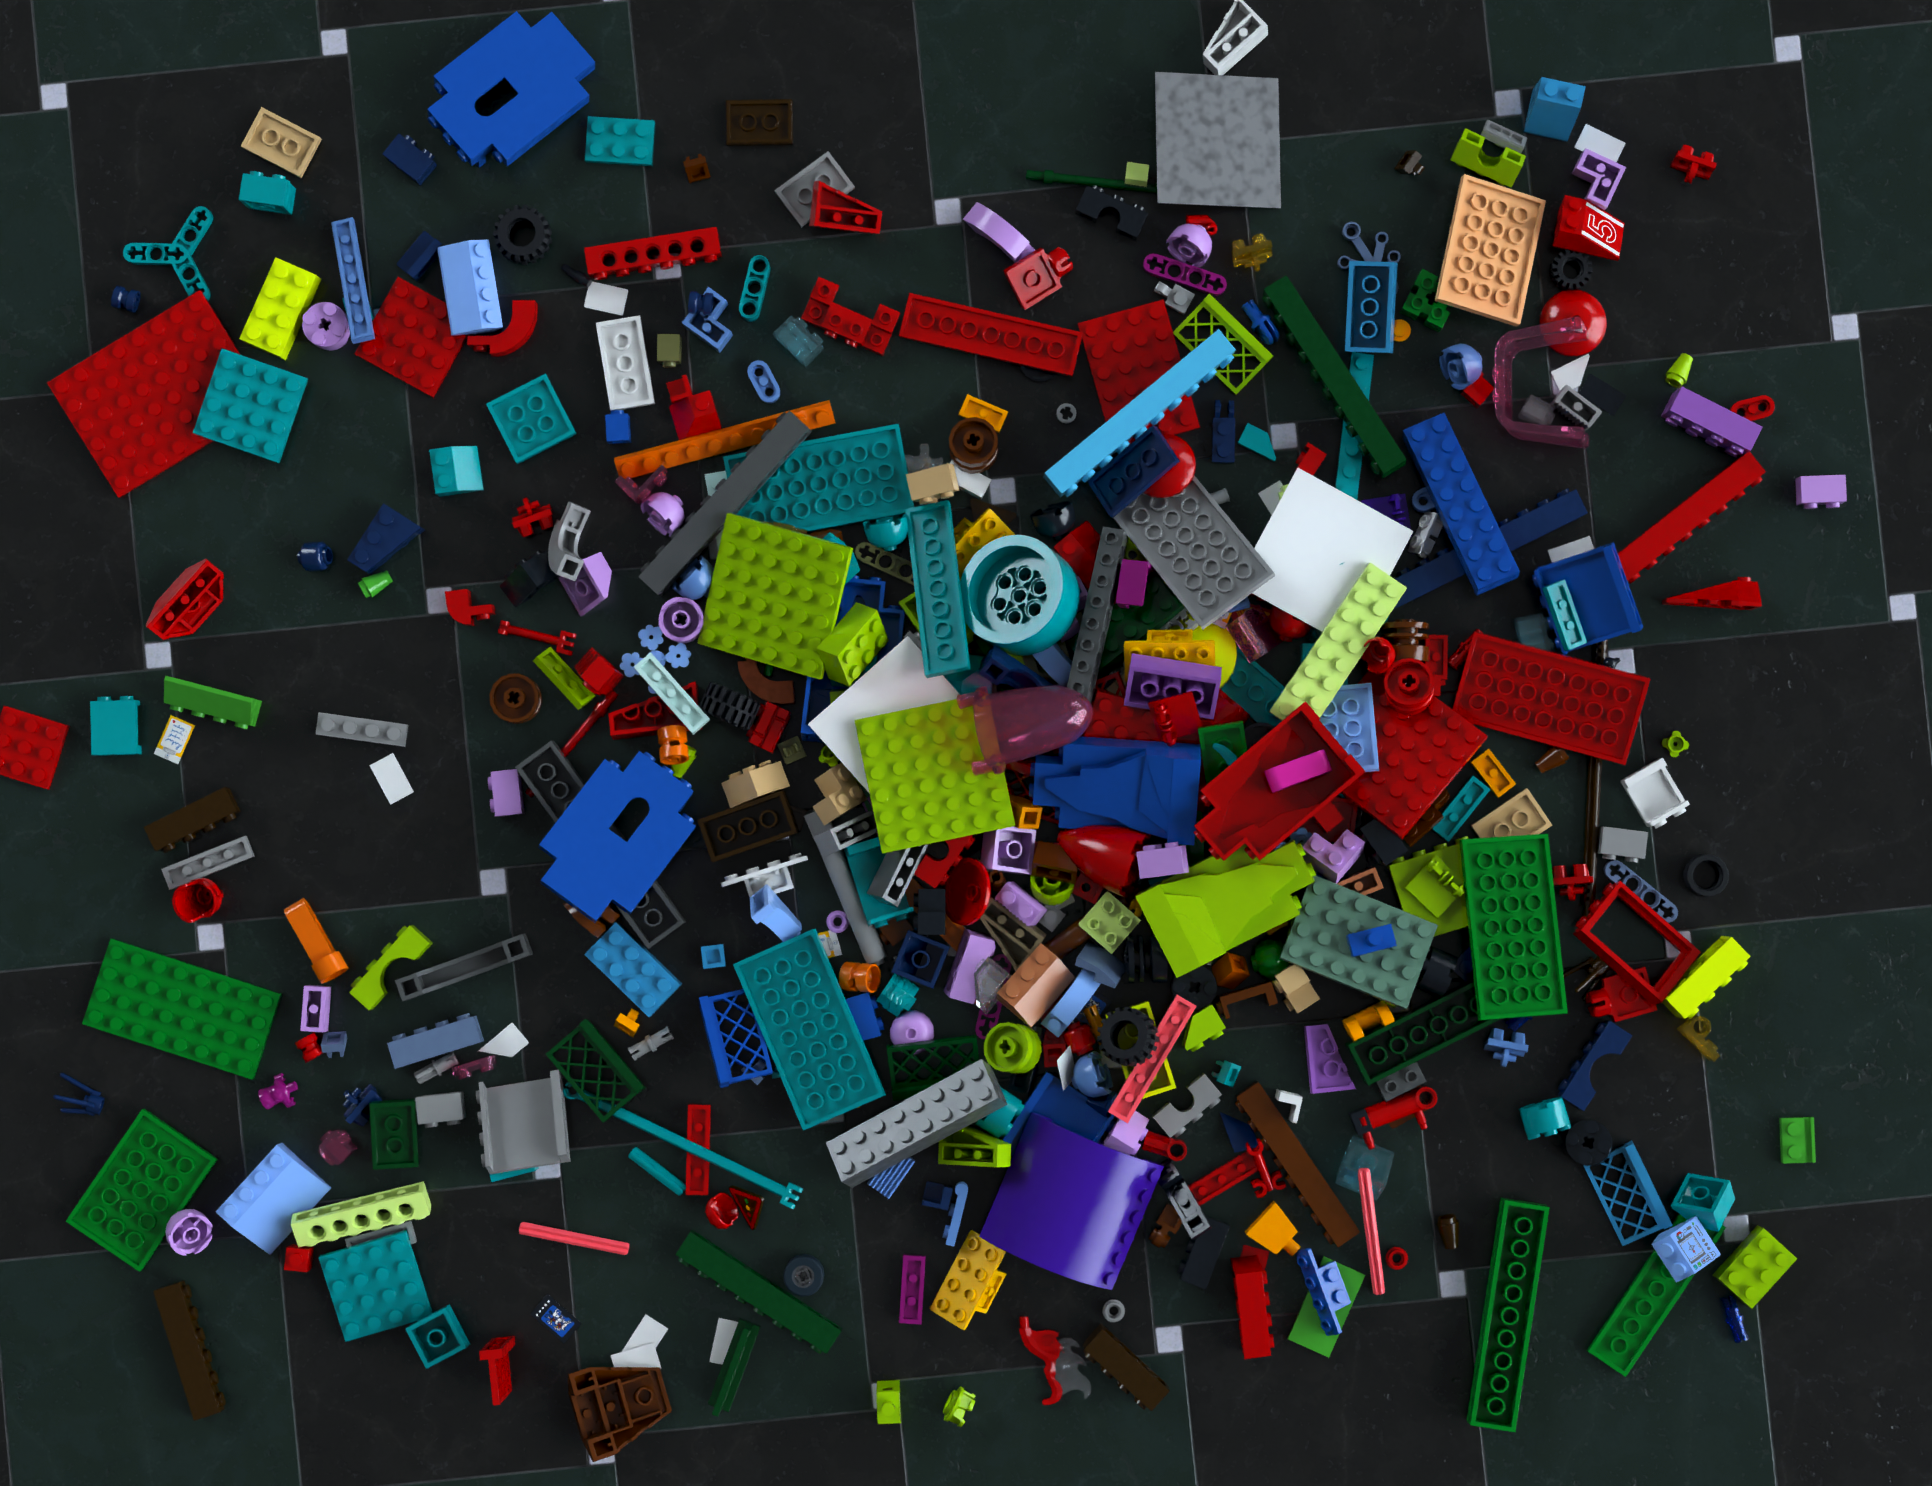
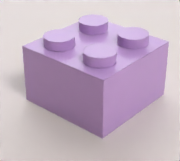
(1009, 850)

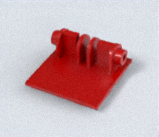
(1175, 717)

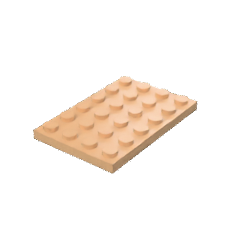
(1490, 250)

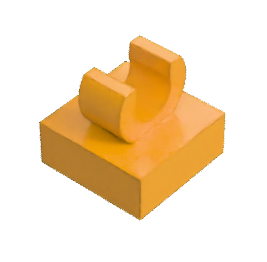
(628, 1023)

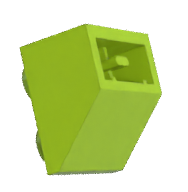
(1202, 1025)

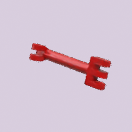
(506, 628)

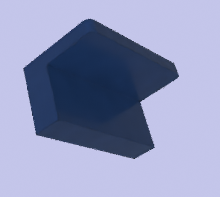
(420, 256)

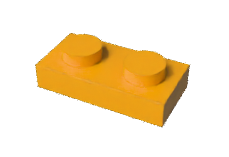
(978, 408)
(1493, 773)

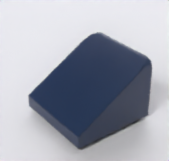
(1102, 1103)

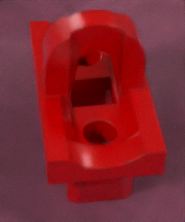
(1700, 166)

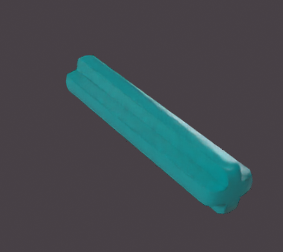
(657, 1171)

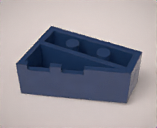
(383, 538)

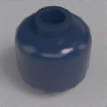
(315, 556)

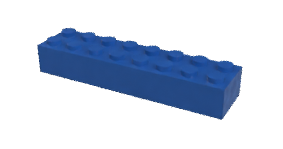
(1460, 504)

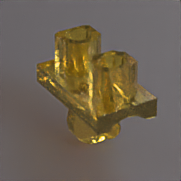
(1253, 254)

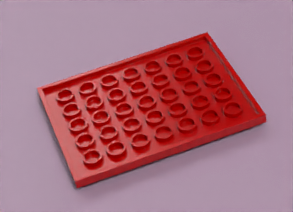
(145, 393)

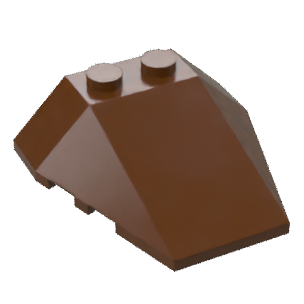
(616, 1405)

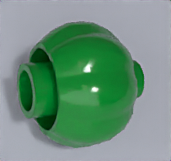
(1267, 960)

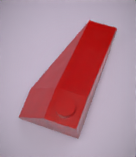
(1080, 551)
(1737, 594)

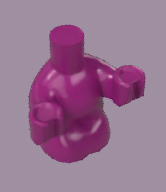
(278, 1093)

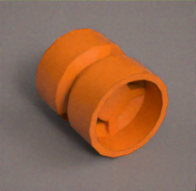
(673, 747)
(859, 977)

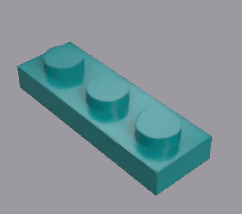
(1564, 615)
(1461, 808)

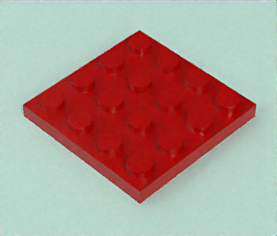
(412, 338)

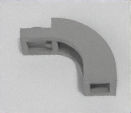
(564, 541)

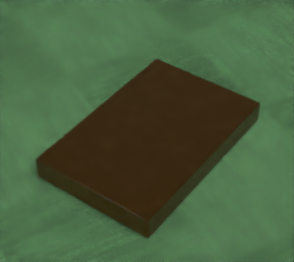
(759, 122)

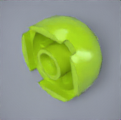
(1050, 891)

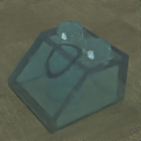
(1359, 1156)

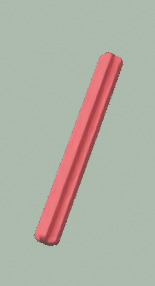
(573, 1238)

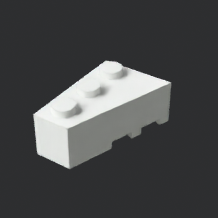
(1235, 38)

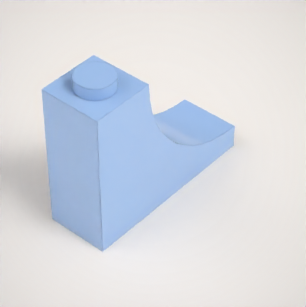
(771, 911)

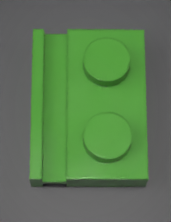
(1797, 1140)

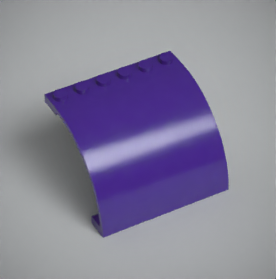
(1070, 1203)

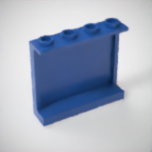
(1597, 591)
(1065, 1109)

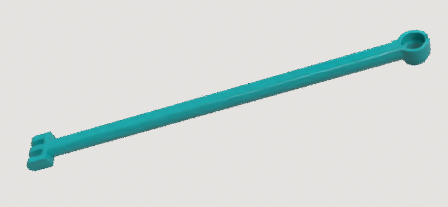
(695, 1149)

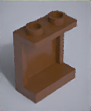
(1265, 988)

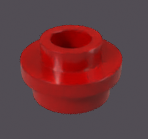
(1403, 1258)

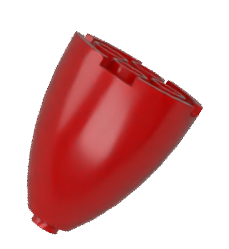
(1106, 854)

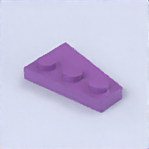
(1324, 1062)

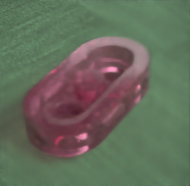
(484, 1064)

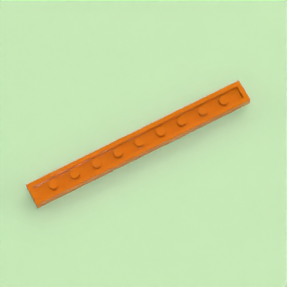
(715, 442)

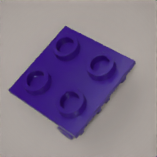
(1391, 506)

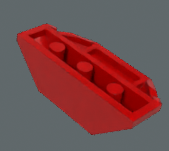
(187, 601)

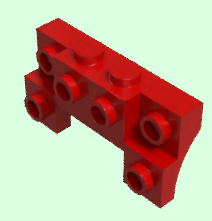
(847, 324)

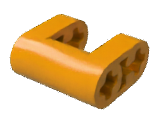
(1366, 1019)

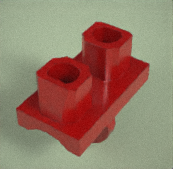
(523, 521)
(1581, 876)

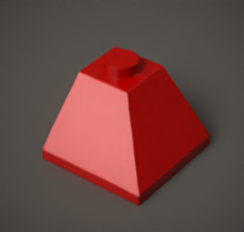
(695, 415)

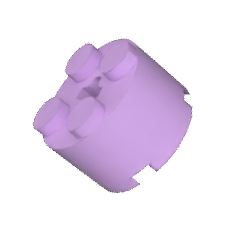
(314, 323)
(669, 617)

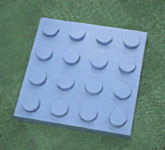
(1352, 723)

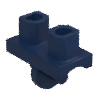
(358, 1103)

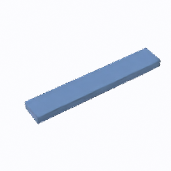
(353, 280)

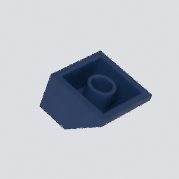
(920, 959)

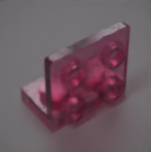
(638, 494)
(1253, 633)

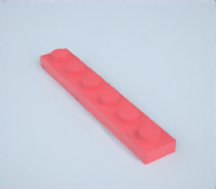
(1143, 1074)

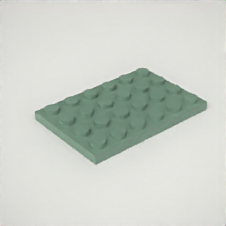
(1320, 942)

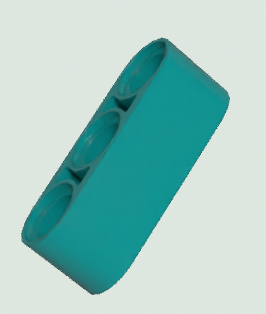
(754, 277)

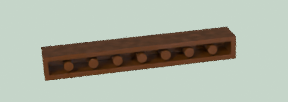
(1298, 1165)

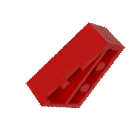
(842, 212)

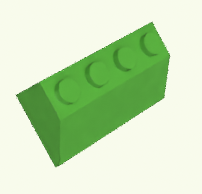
(211, 701)

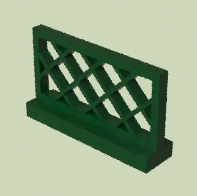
(607, 1054)
(909, 1087)
(733, 1366)

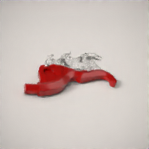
(1059, 1360)

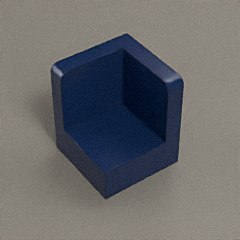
(937, 1195)

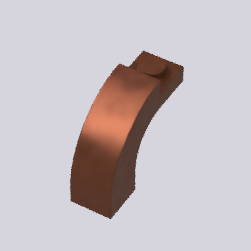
(772, 691)

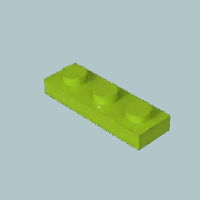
(564, 678)

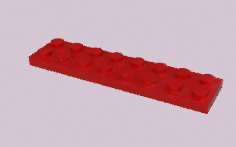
(991, 334)

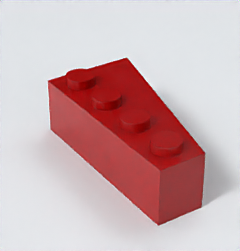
(598, 673)
(647, 716)
(1251, 1307)

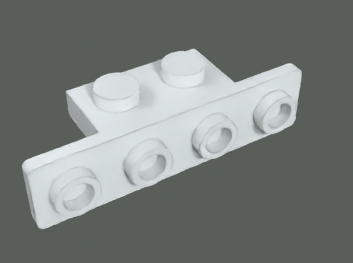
(776, 876)

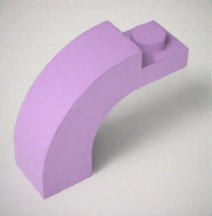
(998, 231)

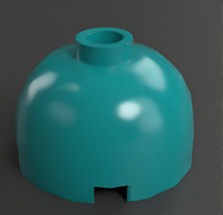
(887, 531)

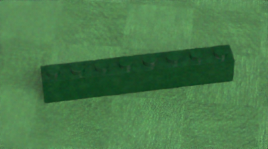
(758, 1291)

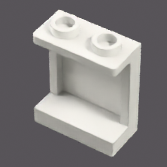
(1654, 793)

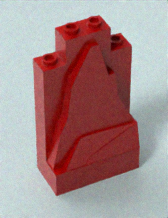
(1243, 800)

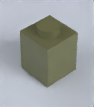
(669, 350)

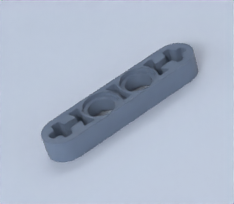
(1642, 888)

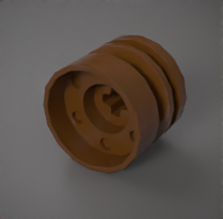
(1405, 638)

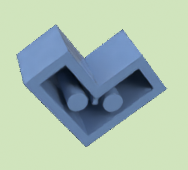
(707, 327)

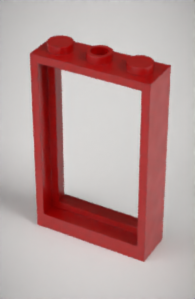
(1675, 971)

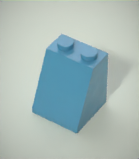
(1554, 108)

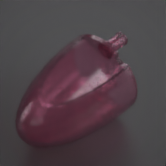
(1024, 722)

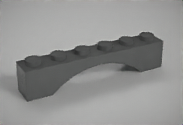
(464, 967)

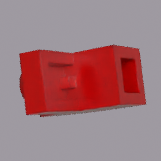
(461, 609)

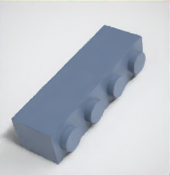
(434, 1042)

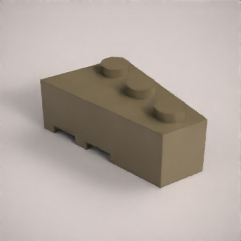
(1011, 933)

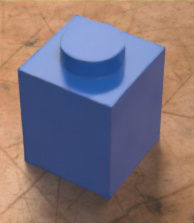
(618, 427)

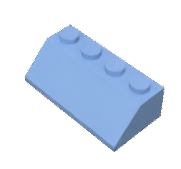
(470, 287)

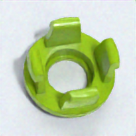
(957, 1404)

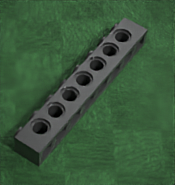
(1097, 611)

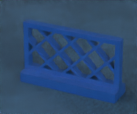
(716, 1043)

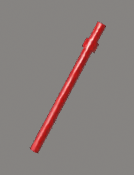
(600, 709)

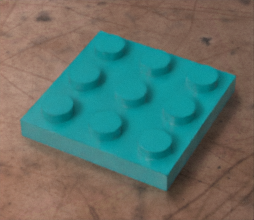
(531, 418)

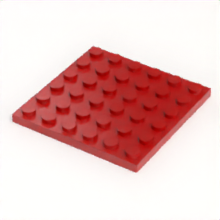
(1415, 759)

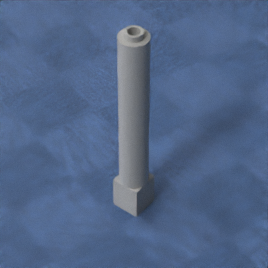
(843, 882)

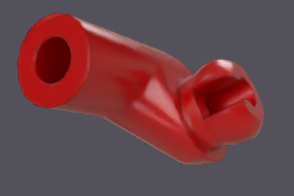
(1203, 220)

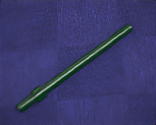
(1049, 177)

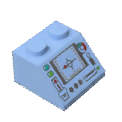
(1685, 1248)

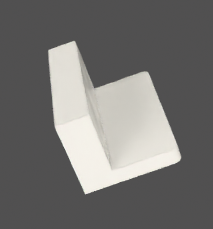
(973, 484)
(1292, 1098)

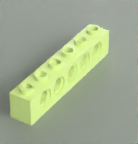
(369, 1205)

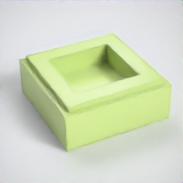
(1136, 174)

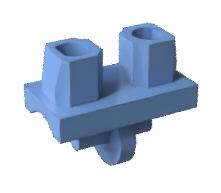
(1515, 1047)

